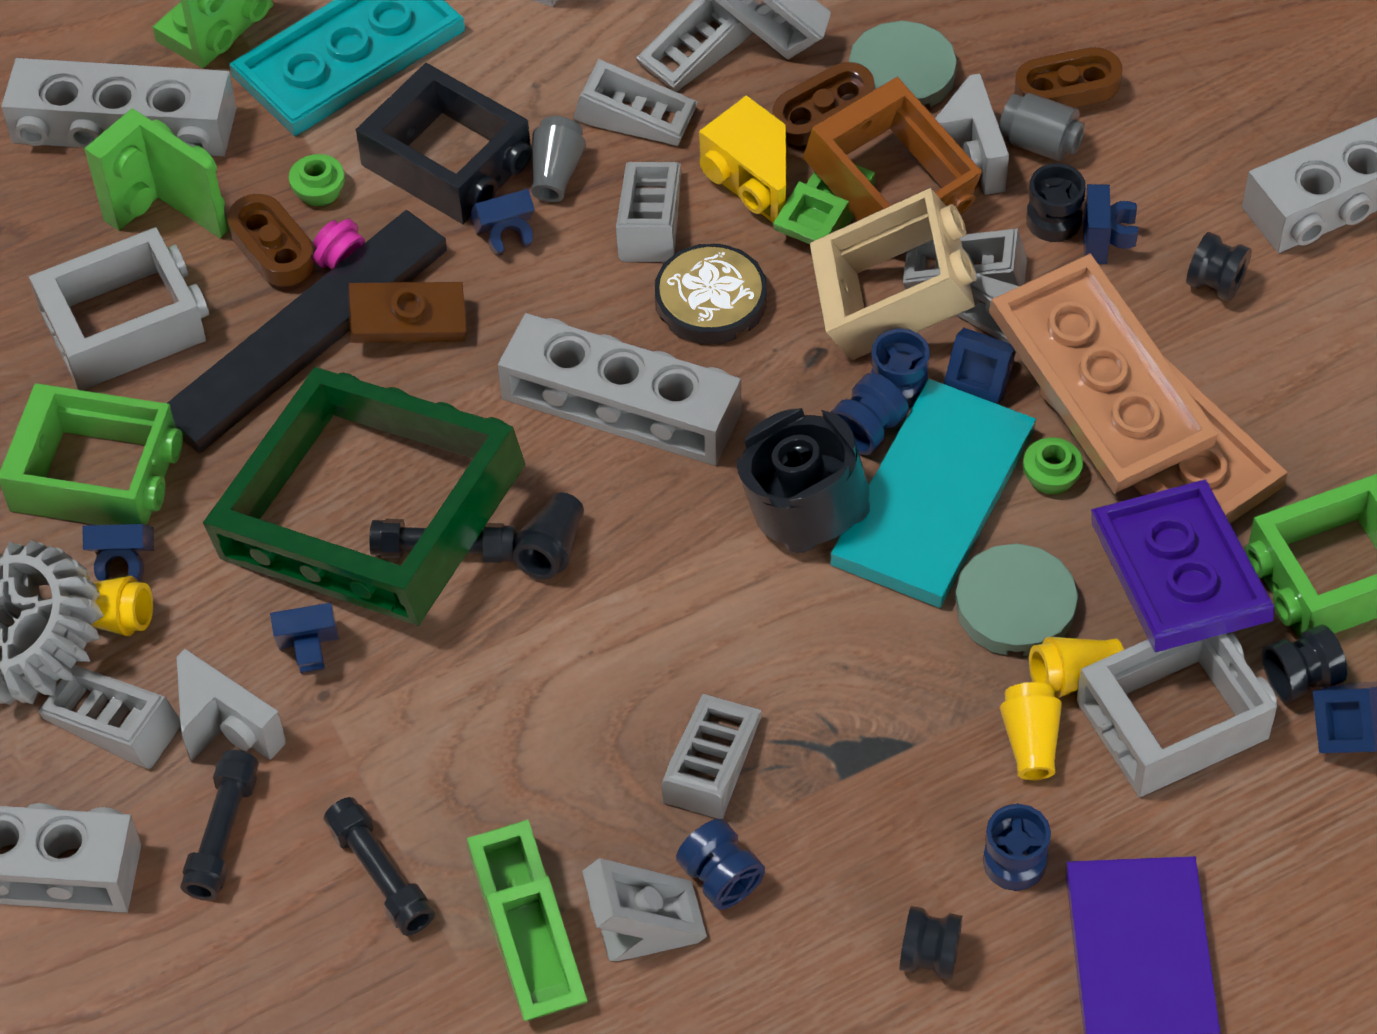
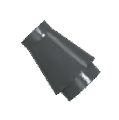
(556, 152)

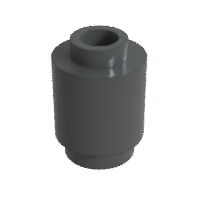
(1042, 126)

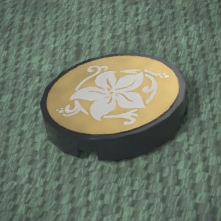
(710, 293)

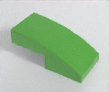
(815, 210)

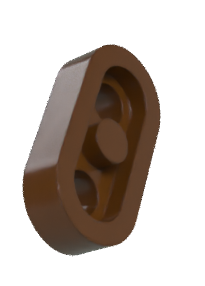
(1072, 77)
(821, 98)
(279, 248)

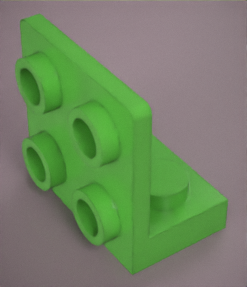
(207, 27)
(144, 162)

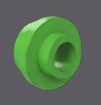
(317, 179)
(1052, 477)

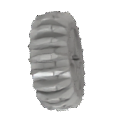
(40, 635)

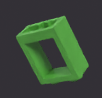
(91, 414)
(1292, 591)

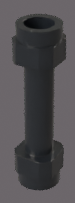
(391, 538)
(206, 870)
(404, 903)

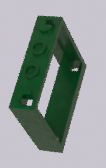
(340, 572)

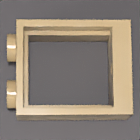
(877, 239)

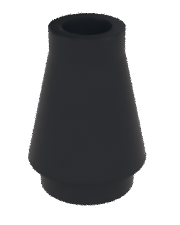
(548, 538)

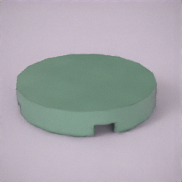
(913, 53)
(1015, 598)

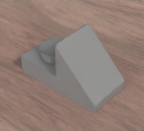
(974, 127)
(217, 704)
(641, 909)

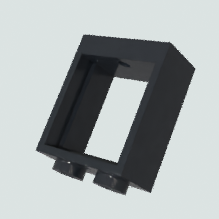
(413, 108)

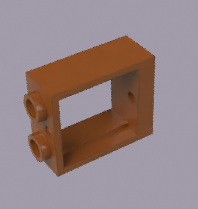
(883, 109)

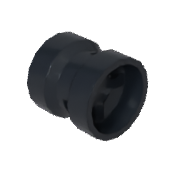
(1055, 202)
(1304, 663)

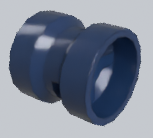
(903, 360)
(872, 409)
(1020, 832)
(720, 864)

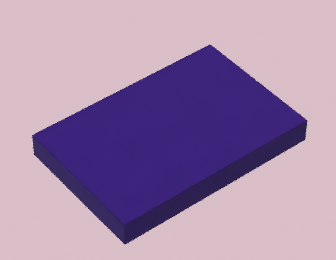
(1181, 565)
(1141, 947)

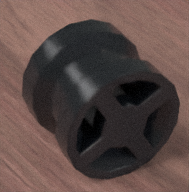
(1218, 266)
(930, 942)

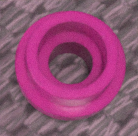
(336, 242)

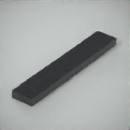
(299, 332)

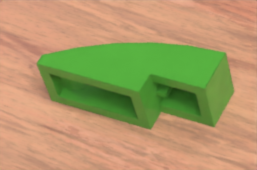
(525, 920)

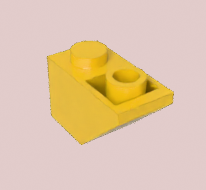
(747, 156)

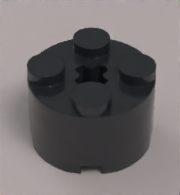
(803, 478)

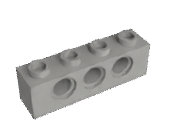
(80, 100)
(1315, 188)
(583, 378)
(92, 879)

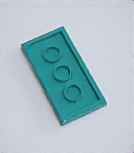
(341, 55)
(934, 492)

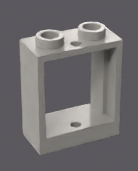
(130, 343)
(1129, 740)

